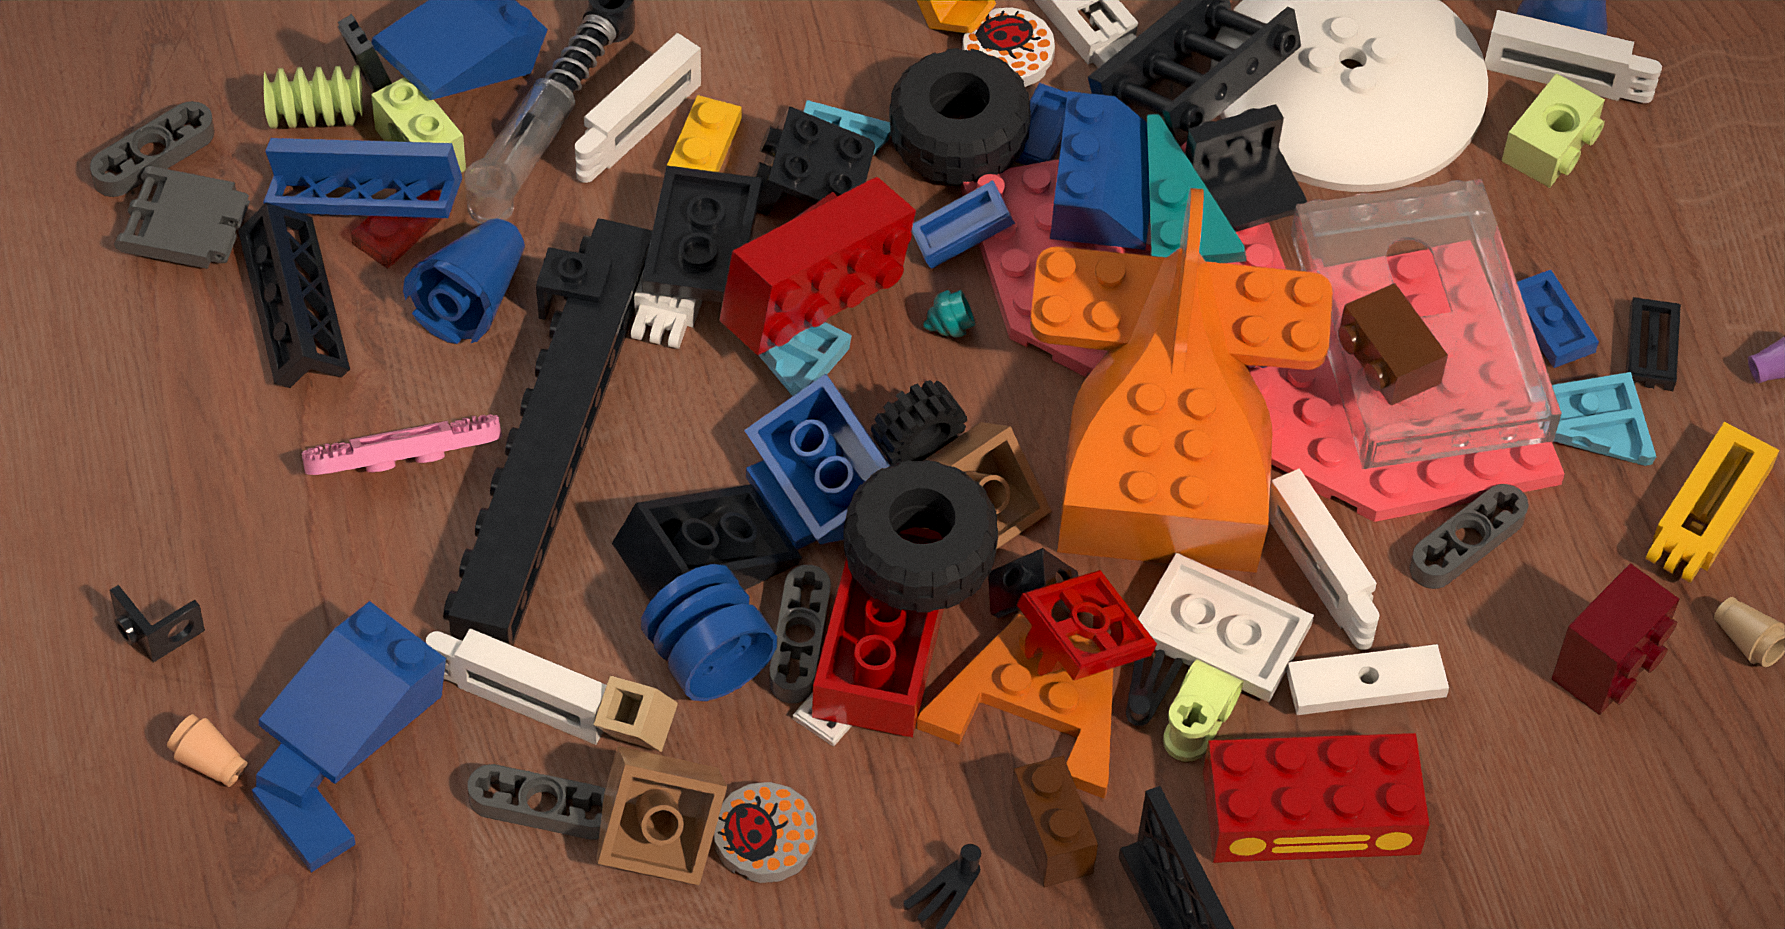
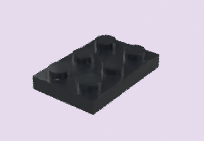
(696, 230)

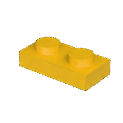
(706, 135)

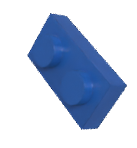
(1556, 320)

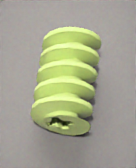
(313, 97)

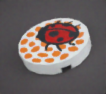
(1016, 39)

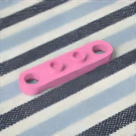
(382, 450)

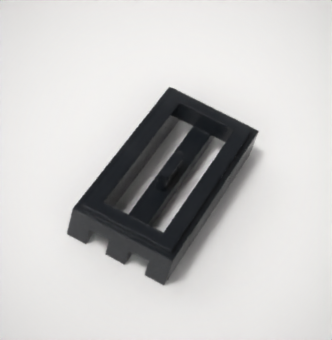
(363, 53)
(1650, 374)

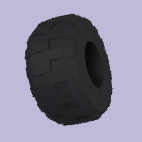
(952, 85)
(920, 497)

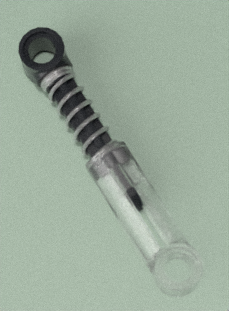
(542, 112)

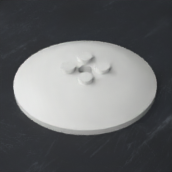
(1374, 123)

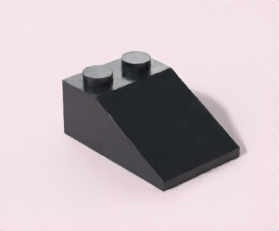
(702, 529)

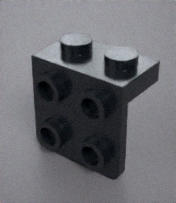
(810, 159)
(1245, 167)

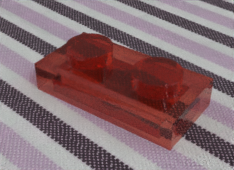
(391, 237)

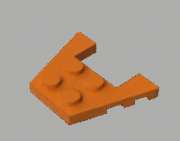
(1010, 682)

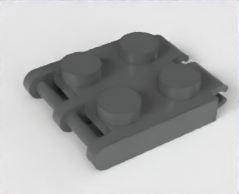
(186, 221)

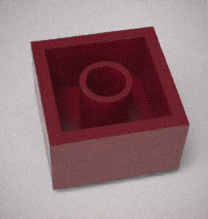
(1616, 640)

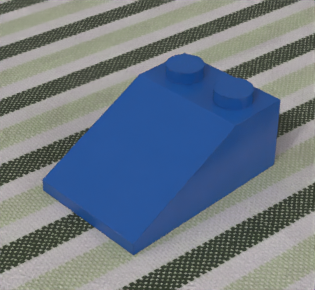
(462, 44)
(355, 692)

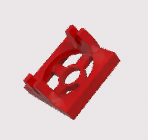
(1125, 644)

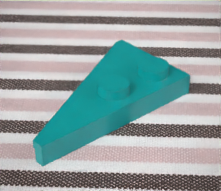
(1169, 186)

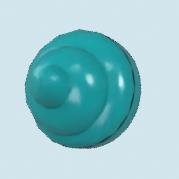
(950, 314)

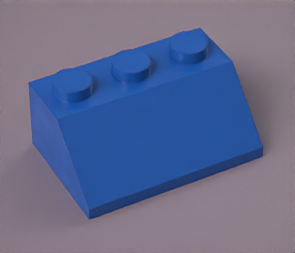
(1102, 174)
(818, 455)

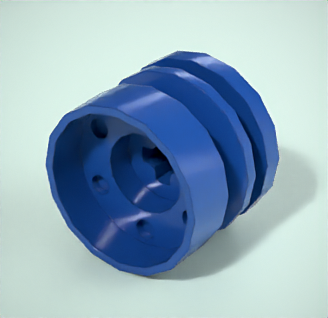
(708, 632)

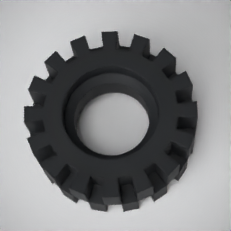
(918, 423)

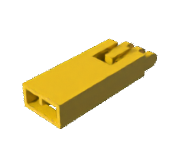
(1716, 495)

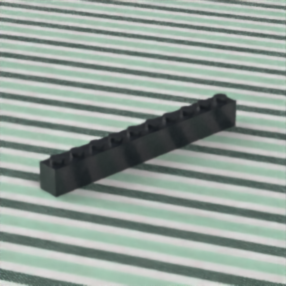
(548, 444)

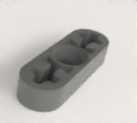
(162, 130)
(1462, 555)
(793, 614)
(530, 783)

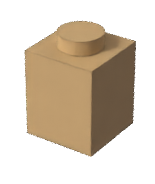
(635, 713)

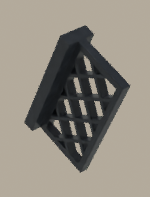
(1169, 873)

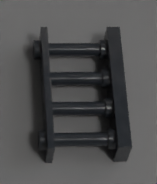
(1189, 30)

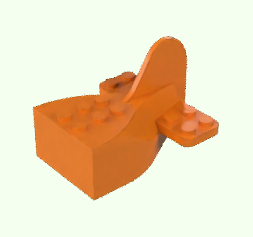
(1170, 423)

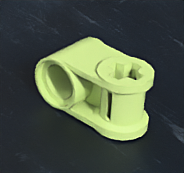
(1200, 710)

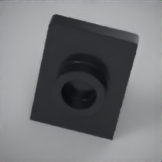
(571, 276)
(1024, 575)
(154, 638)

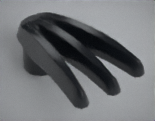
(1143, 702)
(957, 878)

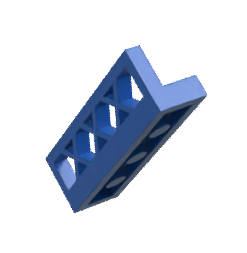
(366, 169)

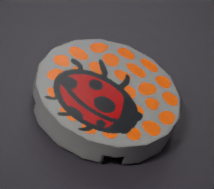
(765, 832)

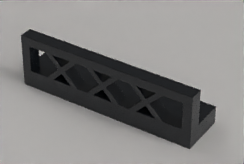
(281, 293)

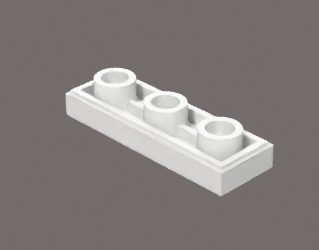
(1392, 676)

